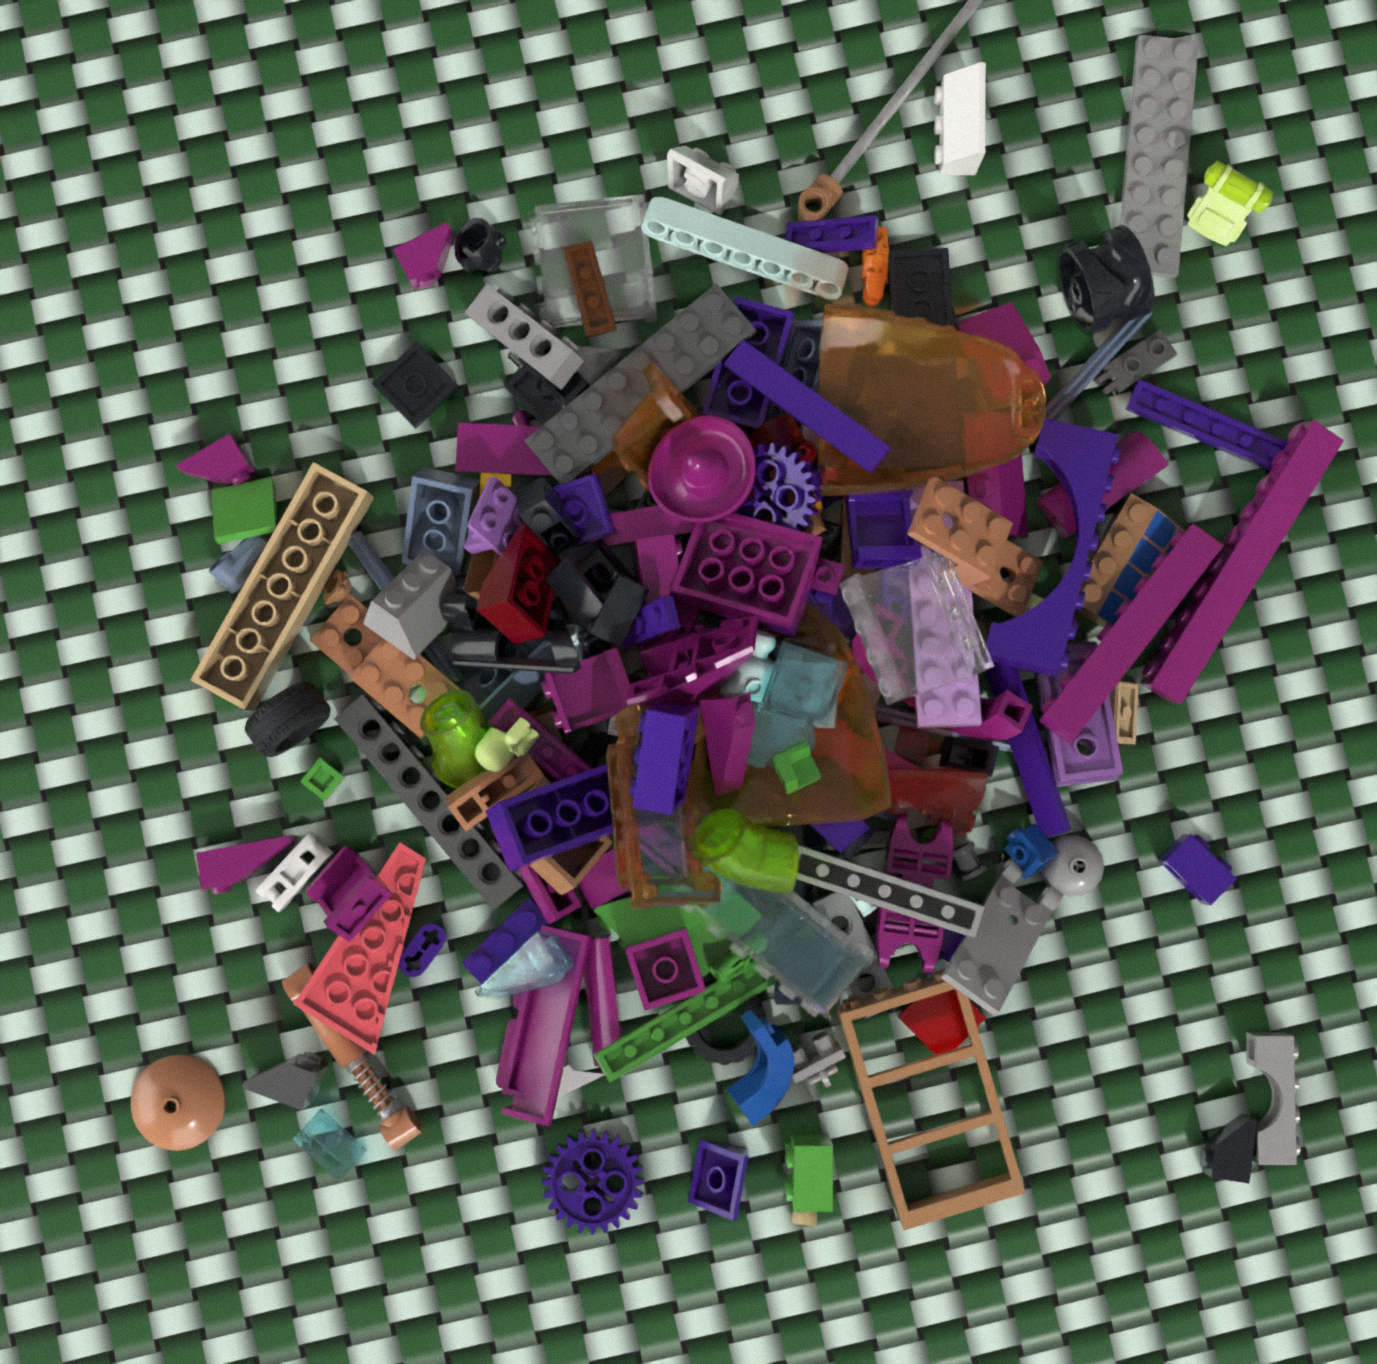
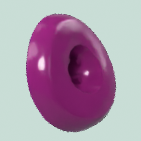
(702, 470)

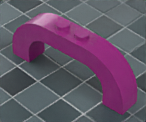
(1001, 715)

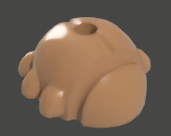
(337, 587)

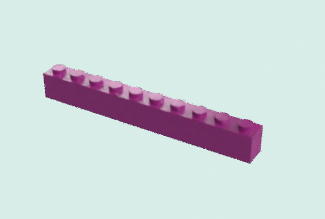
(1241, 561)

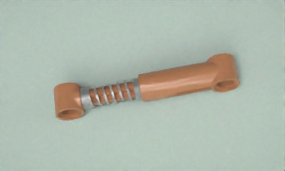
(398, 1123)

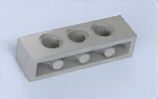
(556, 365)
(837, 904)

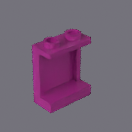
(590, 693)
(348, 893)

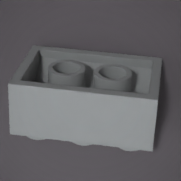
(410, 605)

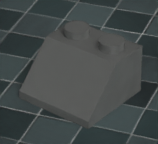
(290, 1081)

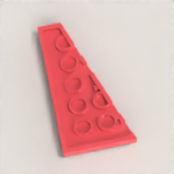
(357, 976)

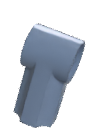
(235, 567)

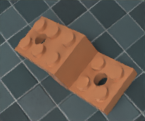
(976, 546)
(380, 666)

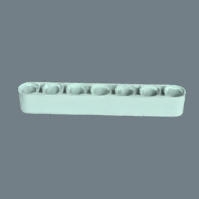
(745, 248)

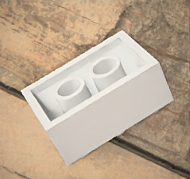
(961, 121)

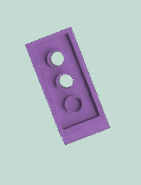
(1098, 735)

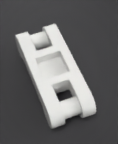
(294, 872)

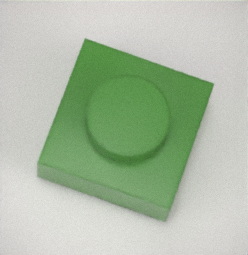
(323, 779)

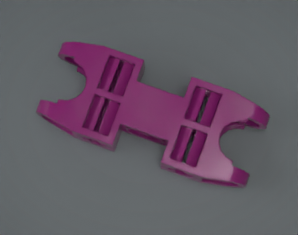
(937, 849)

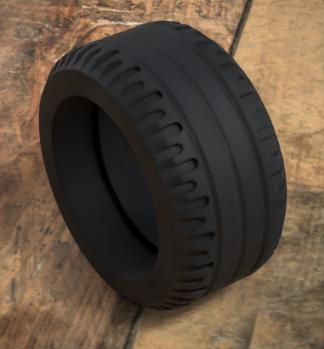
(287, 719)

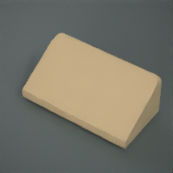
(1124, 710)

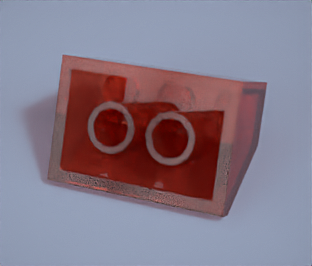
(935, 790)

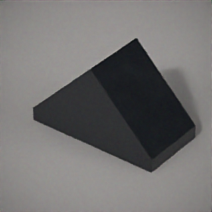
(969, 755)

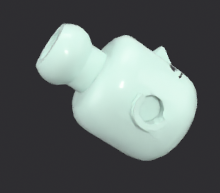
(754, 671)

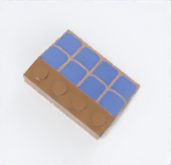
(1124, 556)

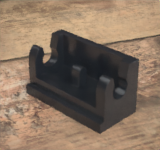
(619, 610)

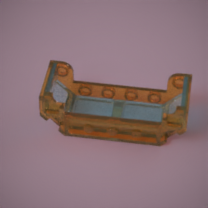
(652, 846)

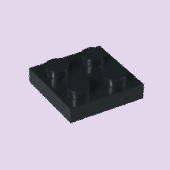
(415, 385)

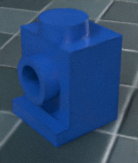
(1030, 849)

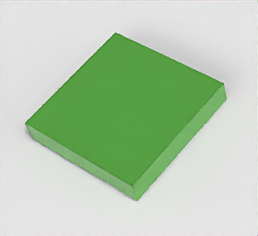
(244, 510)

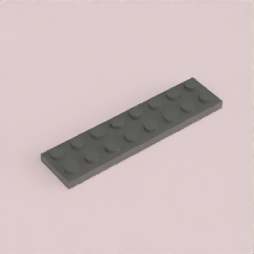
(682, 351)

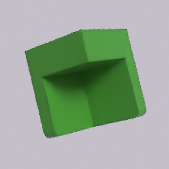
(796, 767)

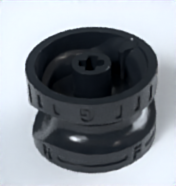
(1105, 280)

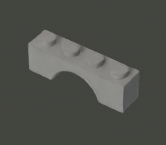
(1276, 1133)

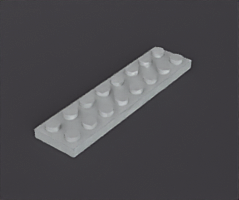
(1159, 148)

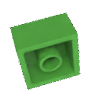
(811, 1173)

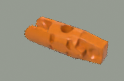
(875, 269)

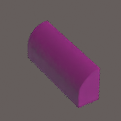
(497, 450)
(1136, 464)
(549, 901)
(602, 994)

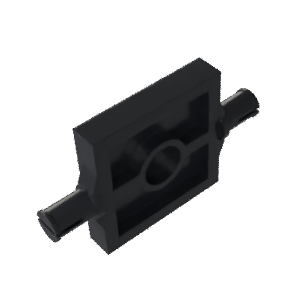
(540, 395)

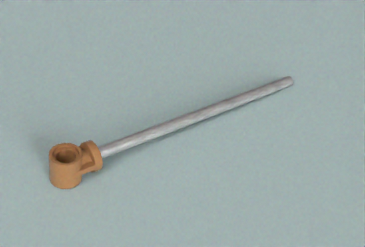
(826, 189)

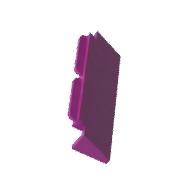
(540, 1037)

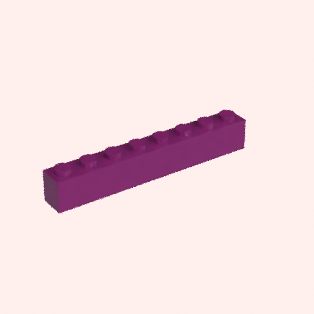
(1130, 633)

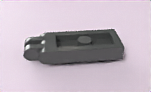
(1137, 363)

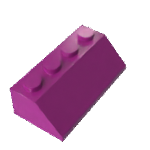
(1003, 492)

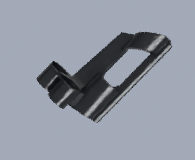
(481, 645)

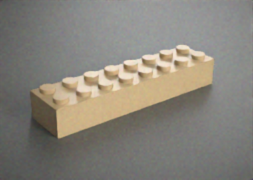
(282, 588)

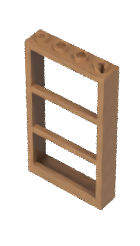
(961, 1198)

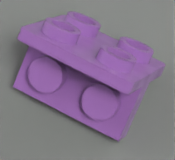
(493, 519)

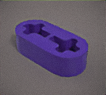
(417, 945)

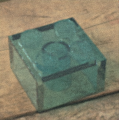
(805, 682)

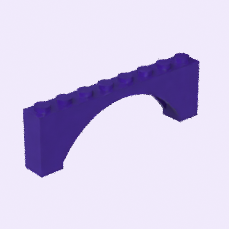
(1082, 465)

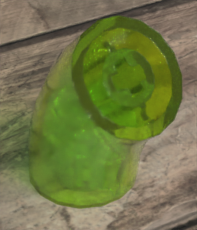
(454, 730)
(747, 852)

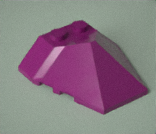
(692, 662)

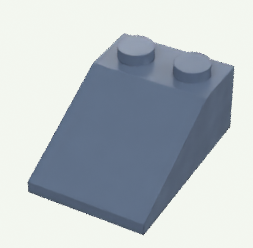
(439, 516)

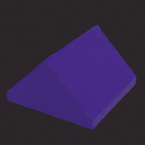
(719, 1178)

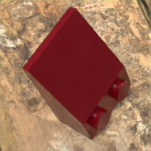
(516, 591)

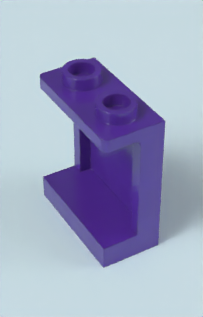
(880, 529)

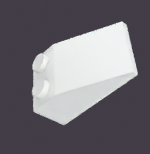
(701, 178)

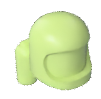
(500, 747)

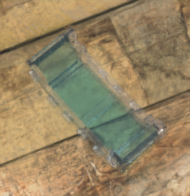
(787, 942)

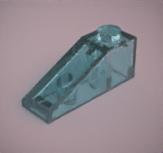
(531, 967)

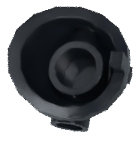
(479, 246)

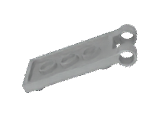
(991, 962)

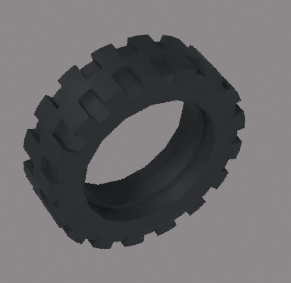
(731, 1054)

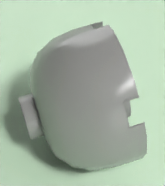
(1060, 870)

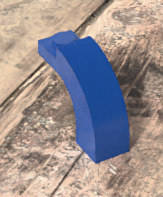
(770, 1075)

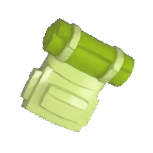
(1226, 204)

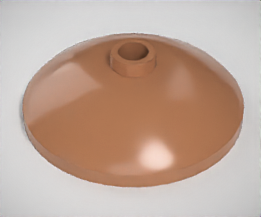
(197, 1096)

